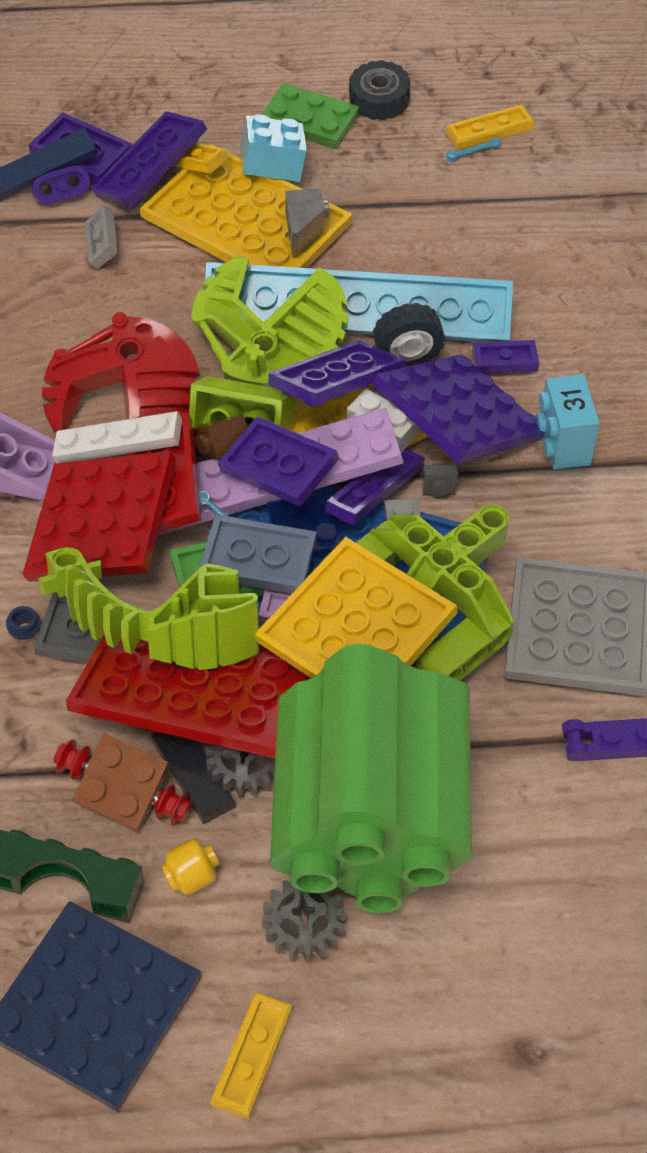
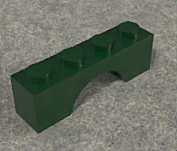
(111, 883)

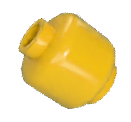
(190, 866)

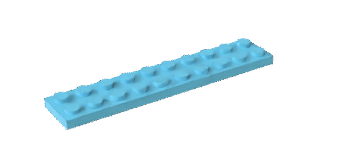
(466, 306)

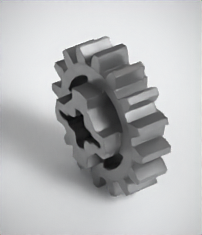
(253, 773)
(322, 914)

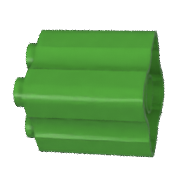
(372, 779)

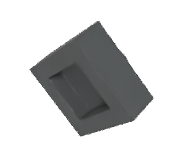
(439, 480)

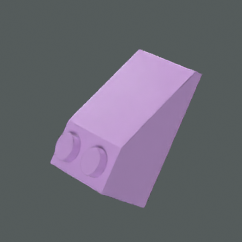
(24, 459)

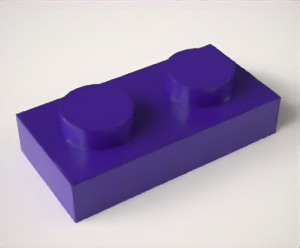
(505, 356)

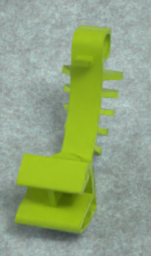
(196, 627)

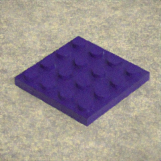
(459, 407)

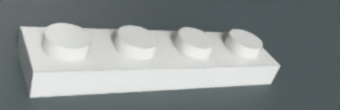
(117, 438)

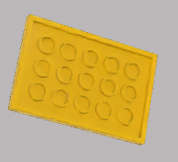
(237, 216)

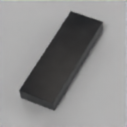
(192, 775)

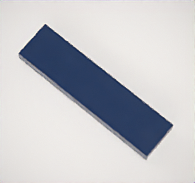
(55, 156)

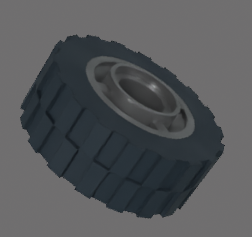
(380, 89)

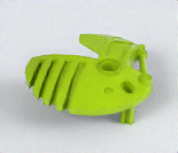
(296, 331)

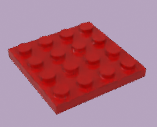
(104, 511)

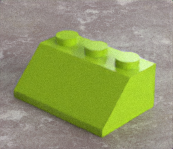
(220, 398)

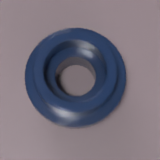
(23, 615)

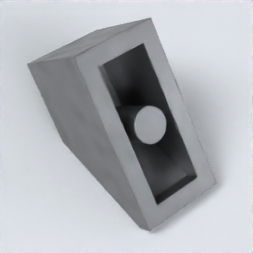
(304, 217)

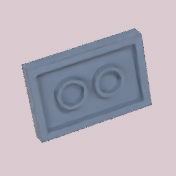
(262, 552)

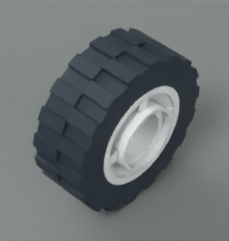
(410, 333)

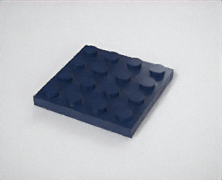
(94, 1005)

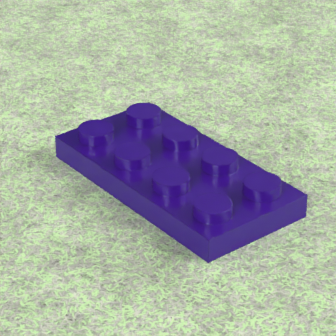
(149, 159)
(334, 372)

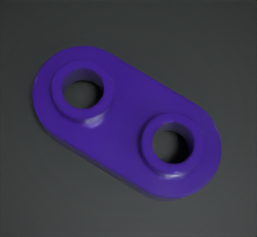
(59, 184)

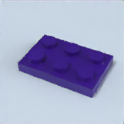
(108, 146)
(278, 461)

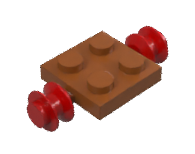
(122, 782)

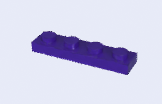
(371, 489)

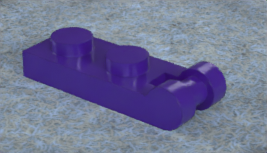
(608, 739)

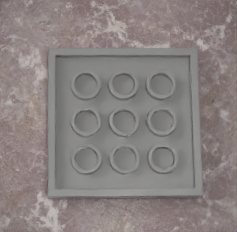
(578, 627)

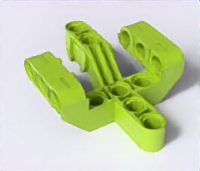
(460, 551)

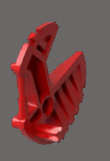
(152, 381)

